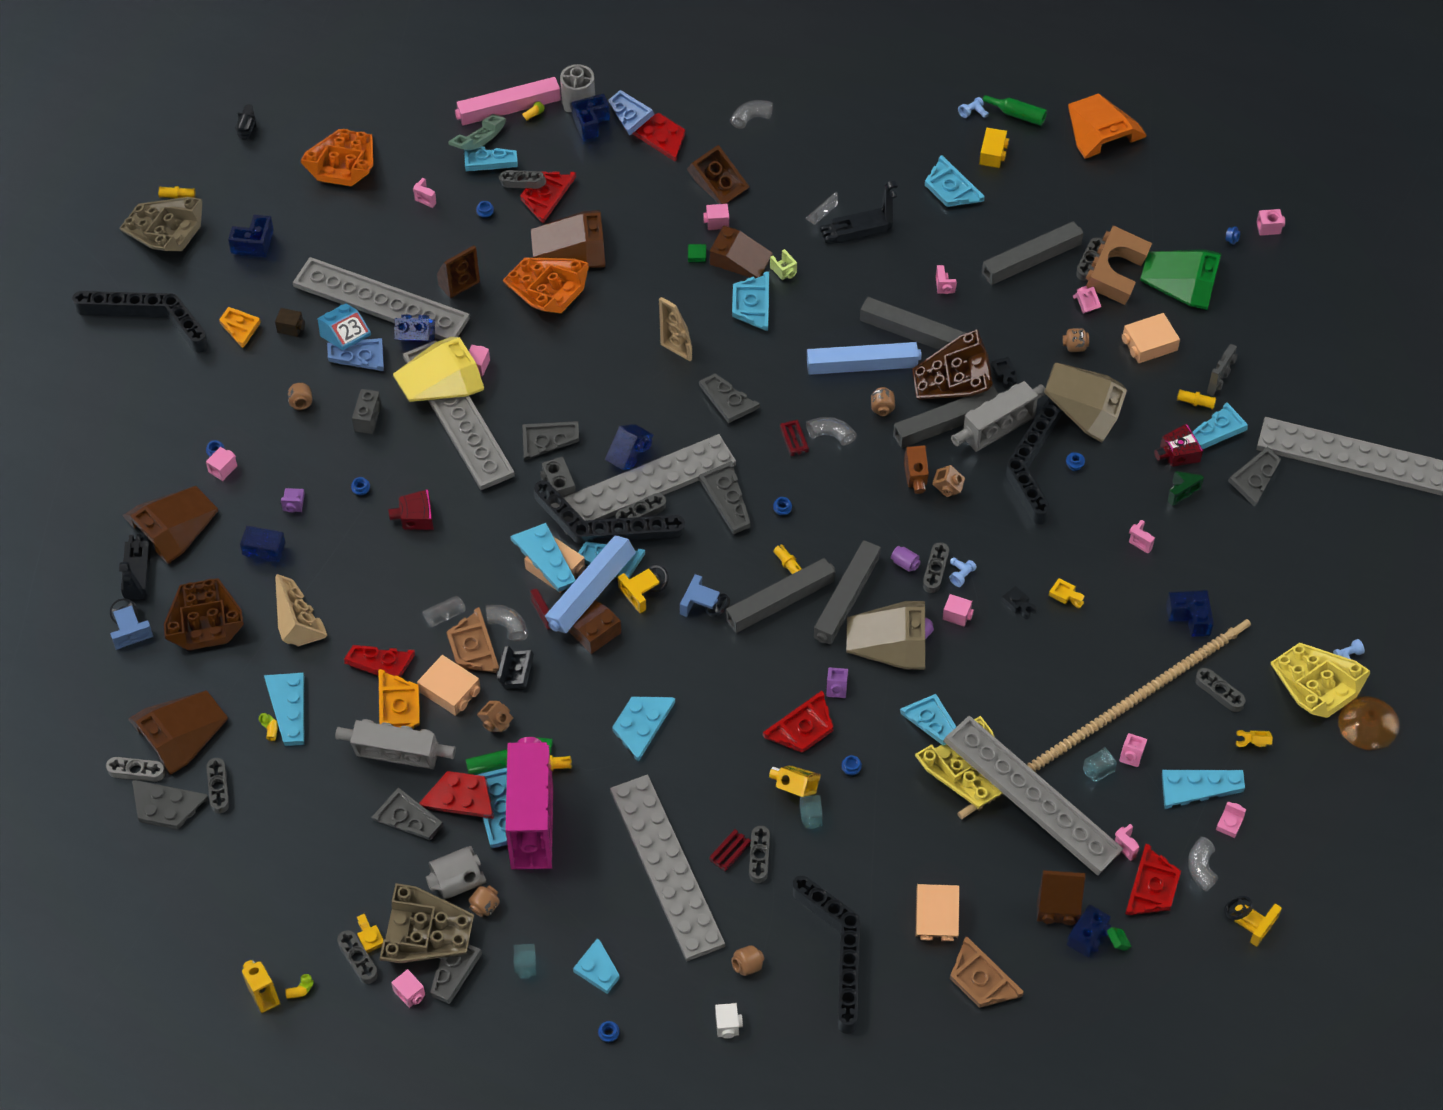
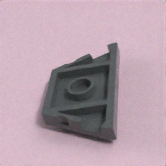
(165, 805)

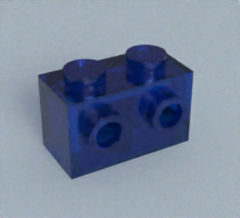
(414, 329)
(262, 543)
(1089, 930)

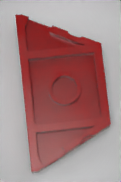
(662, 135)
(544, 199)
(802, 726)
(460, 795)
(1153, 884)

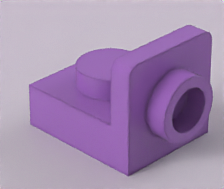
(292, 500)
(837, 682)

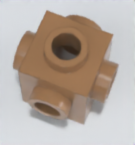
(948, 481)
(495, 716)

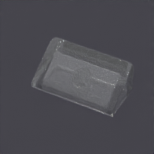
(823, 209)
(444, 611)

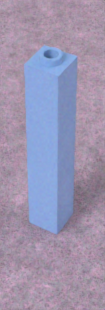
(863, 358)
(590, 584)

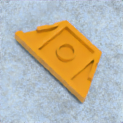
(398, 701)

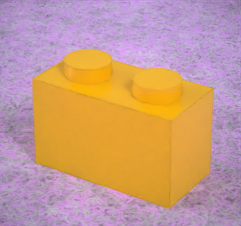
(993, 147)

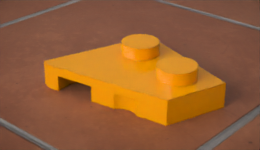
(239, 325)

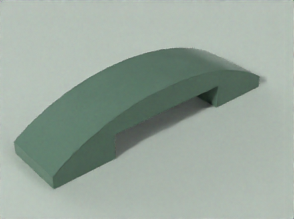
(489, 129)

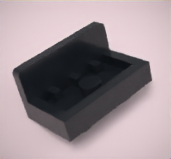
(514, 668)

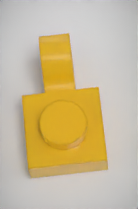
(1065, 591)
(1258, 738)
(369, 936)

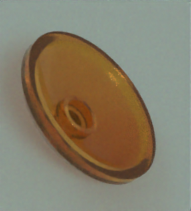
(1368, 731)

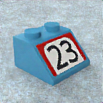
(343, 326)

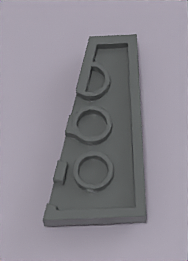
(725, 493)

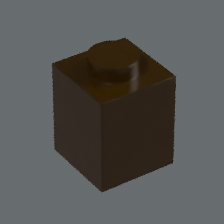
(289, 322)

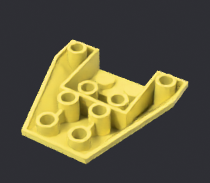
(440, 373)
(1320, 679)
(957, 773)

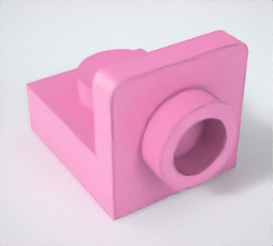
(423, 194)
(943, 284)
(1087, 299)
(1141, 539)
(1133, 750)
(1231, 819)
(1129, 845)

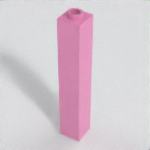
(507, 101)

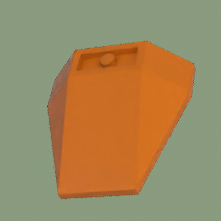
(1098, 122)
(340, 157)
(548, 282)

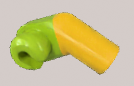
(537, 109)
(270, 724)
(302, 989)

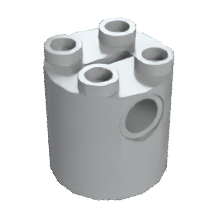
(576, 84)
(455, 873)

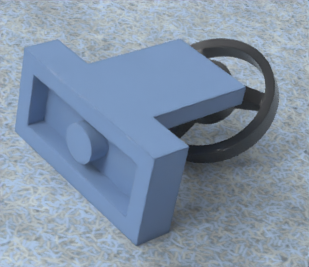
(704, 596)
(129, 629)

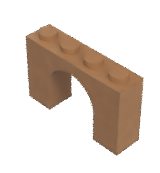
(1102, 277)

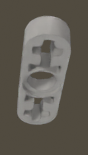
(128, 763)

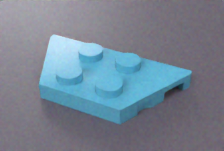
(951, 185)
(752, 301)
(641, 722)

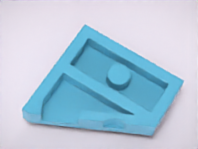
(597, 968)

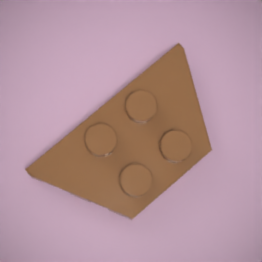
(472, 644)
(982, 977)

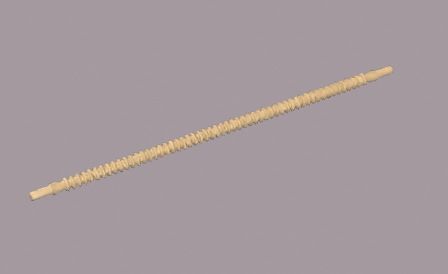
(1130, 701)

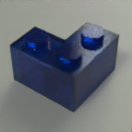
(589, 113)
(252, 240)
(627, 444)
(1192, 607)

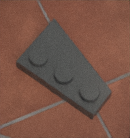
(1222, 370)
(727, 399)
(548, 437)
(1255, 475)
(407, 815)
(453, 973)

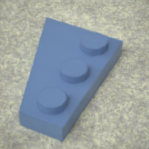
(630, 111)
(362, 354)

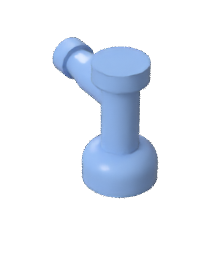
(965, 110)
(957, 578)
(1356, 647)

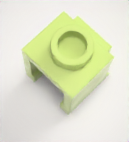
(784, 268)

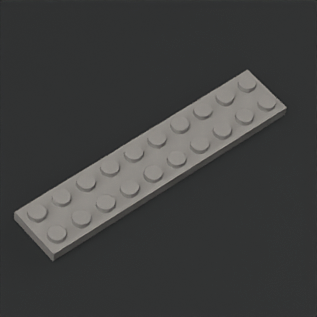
(376, 297)
(470, 435)
(1352, 455)
(657, 476)
(1033, 795)
(667, 868)

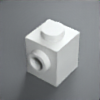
(727, 1020)

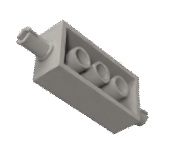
(999, 416)
(395, 743)

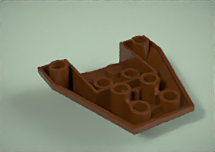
(571, 238)
(954, 370)
(173, 520)
(202, 615)
(180, 727)

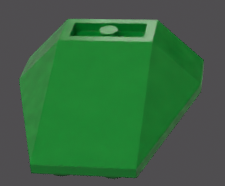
(1183, 274)

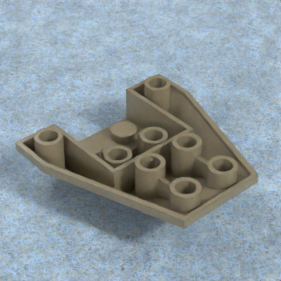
(165, 223)
(1087, 398)
(890, 635)
(424, 927)

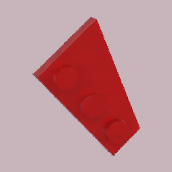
(372, 659)

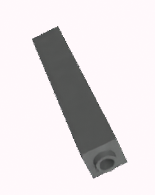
(1032, 253)
(907, 324)
(938, 419)
(847, 592)
(780, 595)

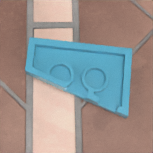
(489, 159)

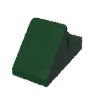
(1184, 486)

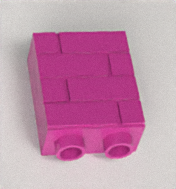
(529, 804)

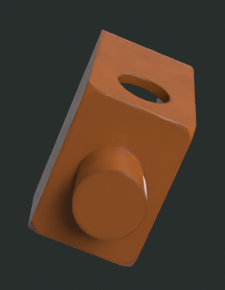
(916, 468)

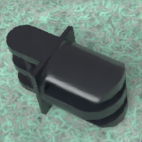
(245, 122)

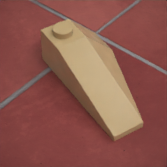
(673, 330)
(295, 617)

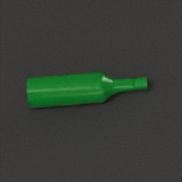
(1019, 109)
(487, 762)

